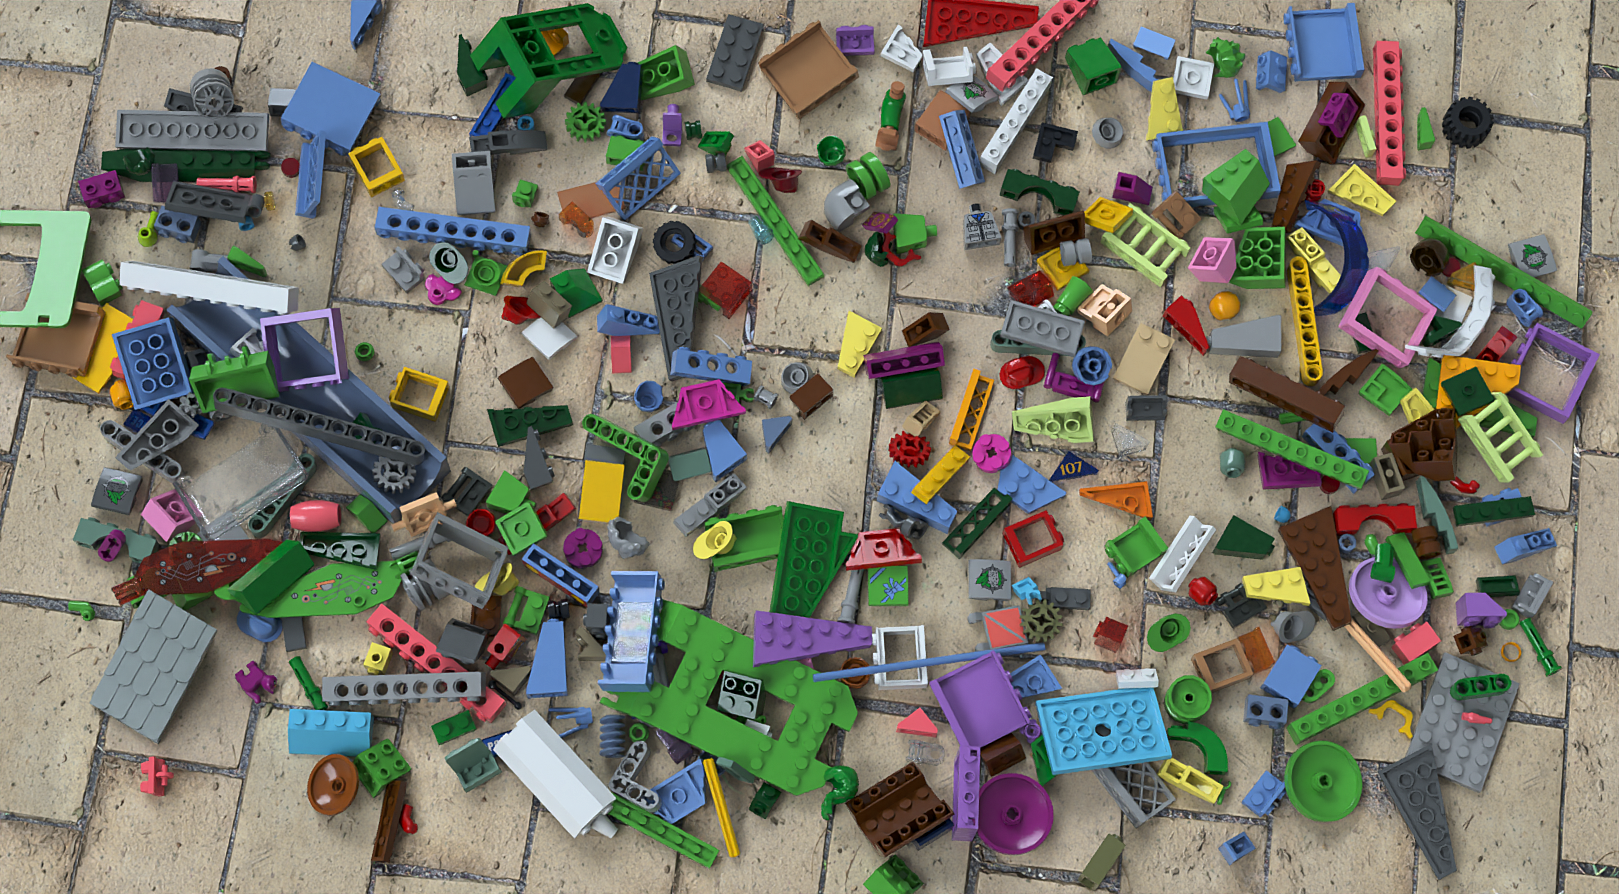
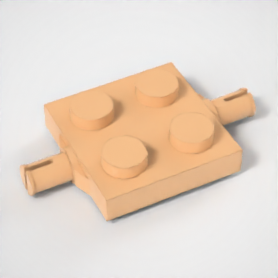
(420, 513)

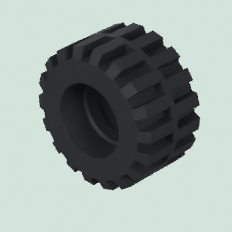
(1477, 113)

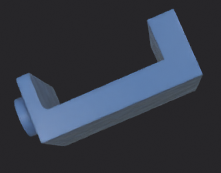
(1291, 675)

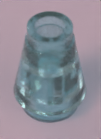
(760, 230)

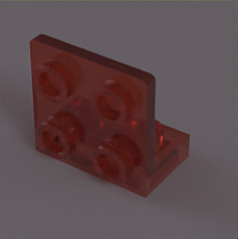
(726, 289)

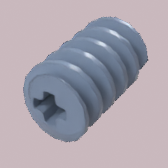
(611, 735)

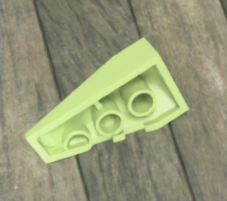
(1062, 419)

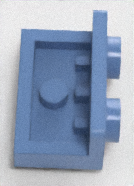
(1271, 71)

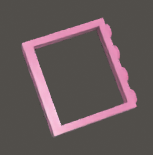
(1372, 340)

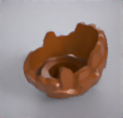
(858, 681)

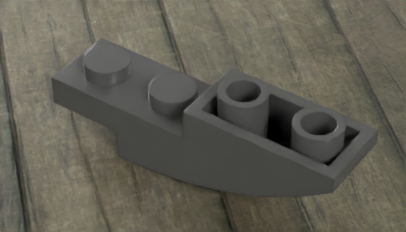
(509, 142)

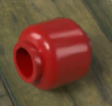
(1202, 591)

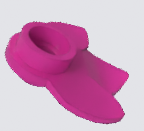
(442, 287)

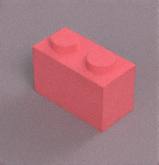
(1415, 643)

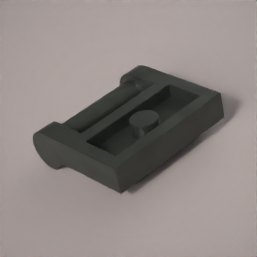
(472, 494)

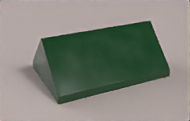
(911, 388)

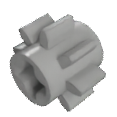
(186, 408)

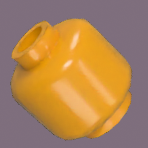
(120, 395)

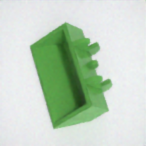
(246, 374)

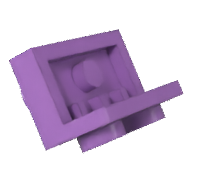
(855, 40)

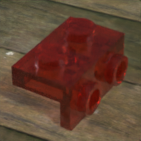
(1032, 289)

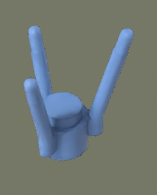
(1241, 110)
(582, 716)

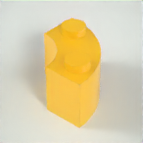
(522, 267)

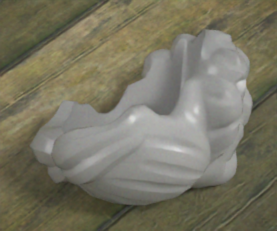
(624, 539)

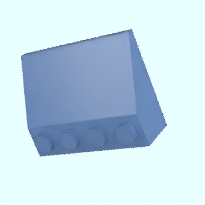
(153, 363)

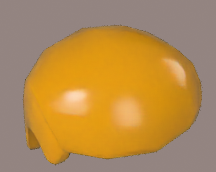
(1224, 305)

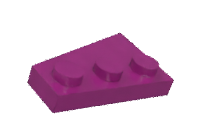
(1282, 473)

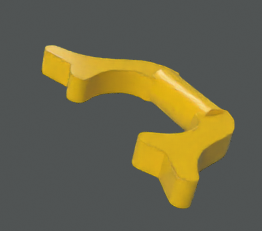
(1400, 709)

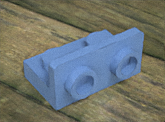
(1264, 794)

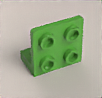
(380, 766)

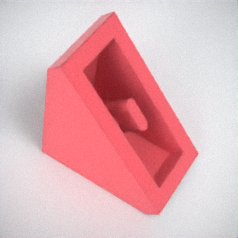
(760, 155)
(621, 354)
(917, 724)

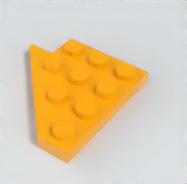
(1497, 376)

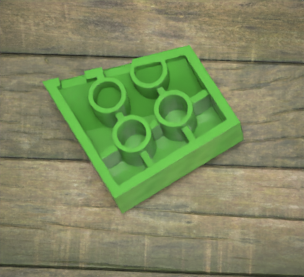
(1237, 185)
(1261, 259)

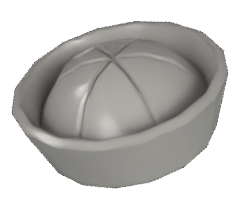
(1107, 132)
(802, 375)

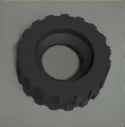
(674, 228)

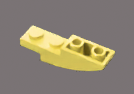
(1318, 266)

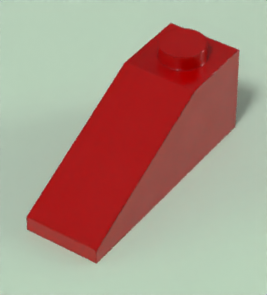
(1185, 320)

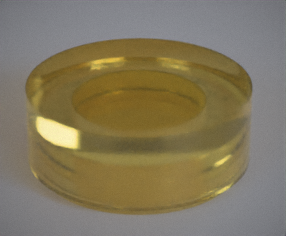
(269, 201)

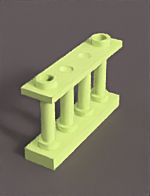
(1142, 262)
(1482, 439)

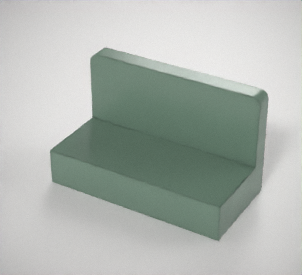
(689, 464)

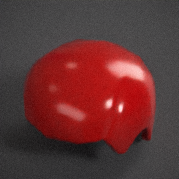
(482, 521)

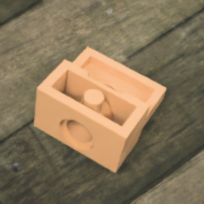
(1106, 309)

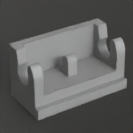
(1532, 595)

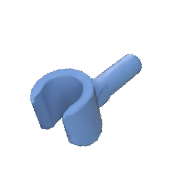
(1120, 579)

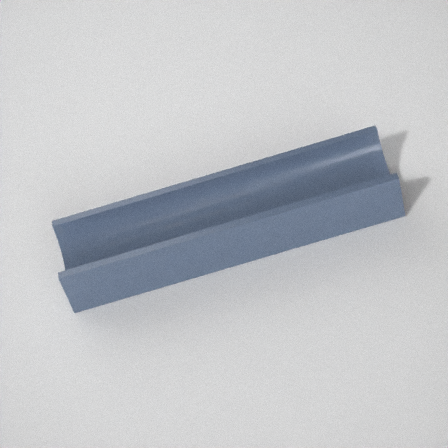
(302, 356)

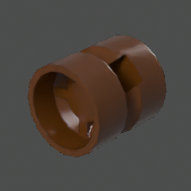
(1426, 542)

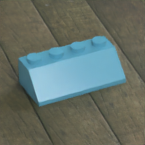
(329, 732)

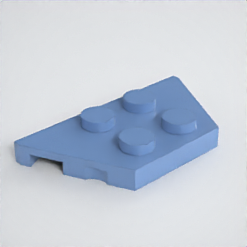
(1321, 226)
(1027, 486)
(681, 793)

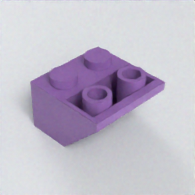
(1478, 610)

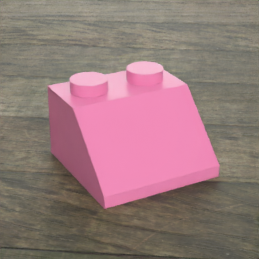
(1214, 260)
(168, 515)

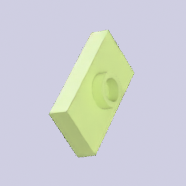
(1366, 136)

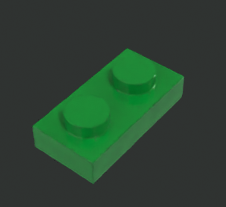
(453, 727)

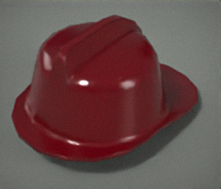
(782, 179)

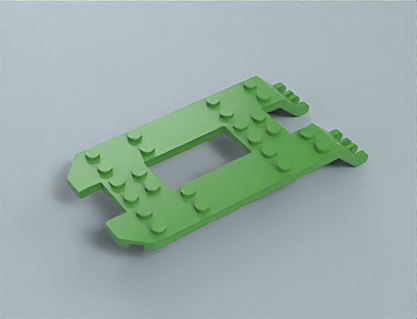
(683, 713)

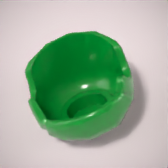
(831, 151)

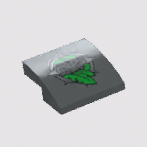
(116, 491)

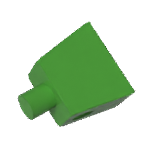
(912, 232)
(508, 494)

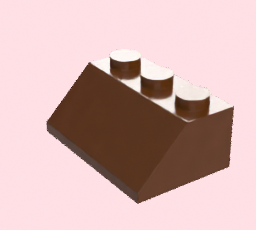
(1051, 232)

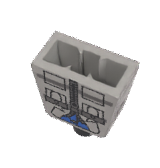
(979, 229)

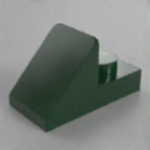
(1442, 329)

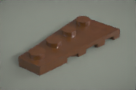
(1292, 193)

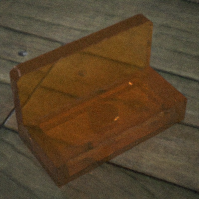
(1257, 650)

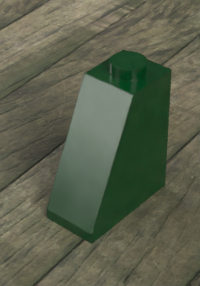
(1244, 541)

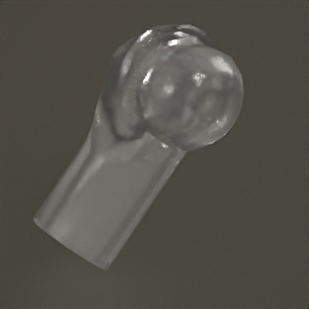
(399, 201)

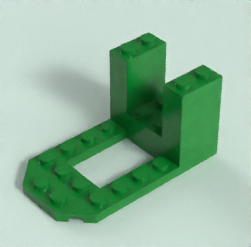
(521, 45)

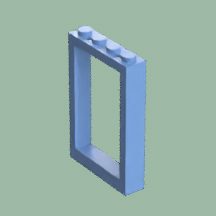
(1264, 147)

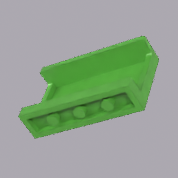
(756, 534)

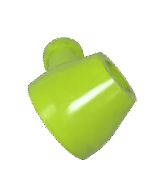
(152, 237)

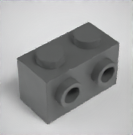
(596, 620)

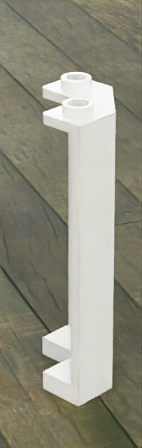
(555, 774)

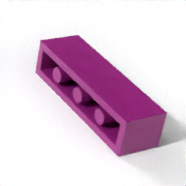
(904, 360)

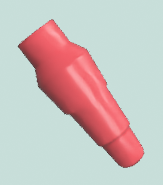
(1473, 717)

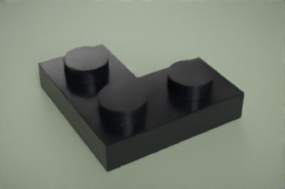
(1051, 137)

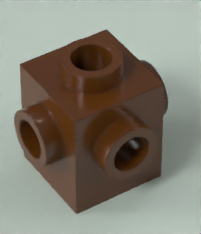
(1471, 640)

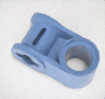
(624, 127)
(1524, 308)

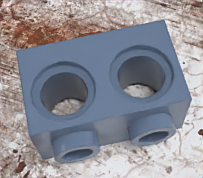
(179, 221)
(1265, 705)

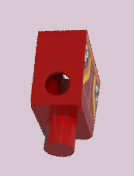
(506, 638)

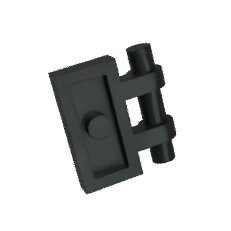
(1242, 610)

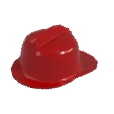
(517, 310)
(1022, 372)

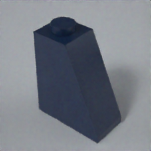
(625, 90)

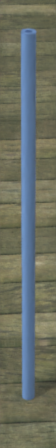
(925, 662)

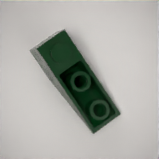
(468, 75)

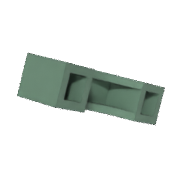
(92, 533)

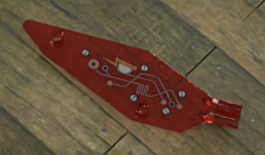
(194, 567)

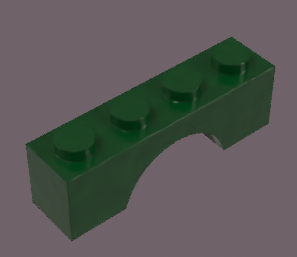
(1019, 184)

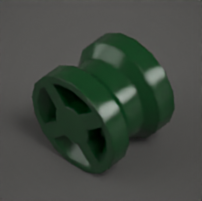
(693, 130)

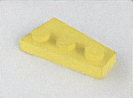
(1164, 109)
(1363, 191)
(1280, 585)

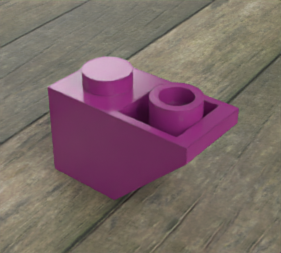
(1132, 189)

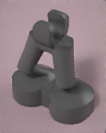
(910, 527)

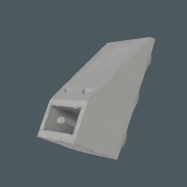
(473, 182)

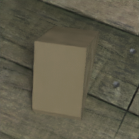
(512, 678)

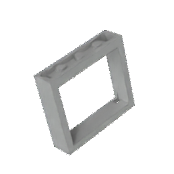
(470, 539)

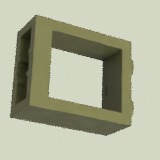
(1101, 861)

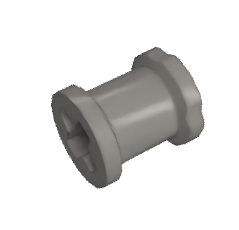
(765, 397)

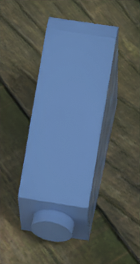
(722, 449)

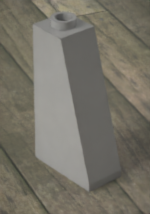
(1249, 338)

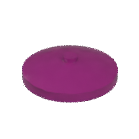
(1013, 814)

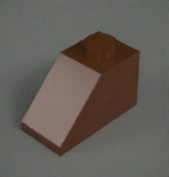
(925, 329)

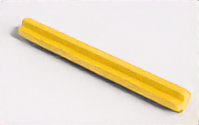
(721, 807)

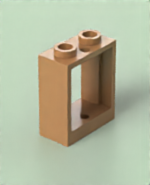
(1203, 670)

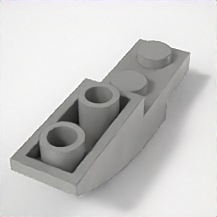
(710, 506)

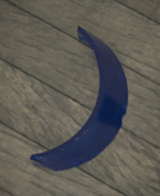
(1355, 259)

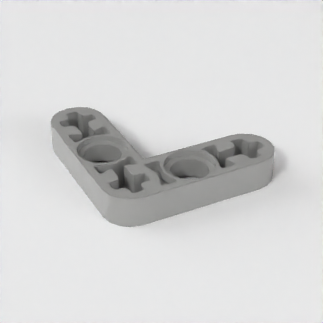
(627, 779)

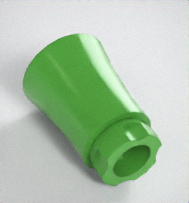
(1072, 296)

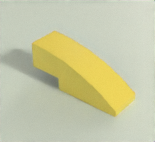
(1190, 780)

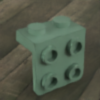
(473, 764)

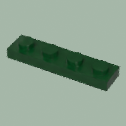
(1493, 511)

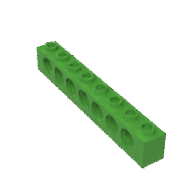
(1292, 449)
(1359, 700)

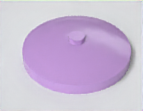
(1386, 603)

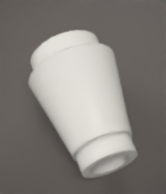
(604, 826)

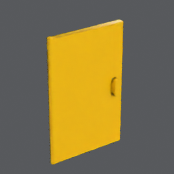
(104, 351)

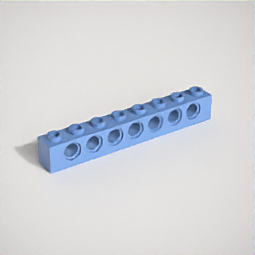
(388, 216)

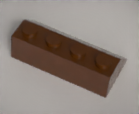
(1320, 139)

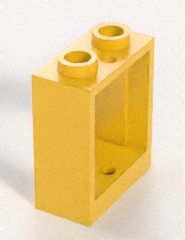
(384, 182)
(438, 398)

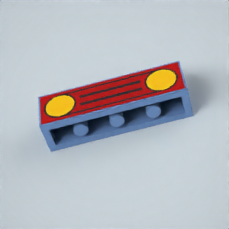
(560, 575)

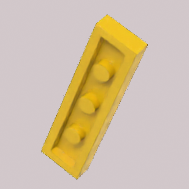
(940, 474)

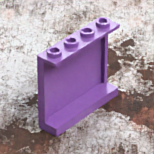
(980, 701)

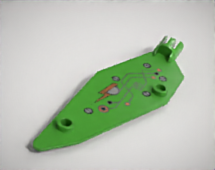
(339, 590)

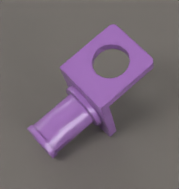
(672, 125)

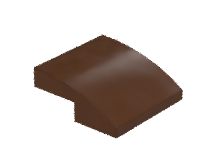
(525, 382)

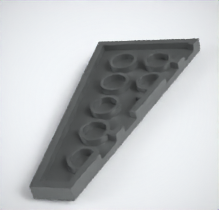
(676, 302)
(1418, 796)

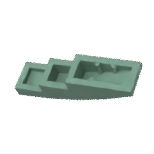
(1434, 509)

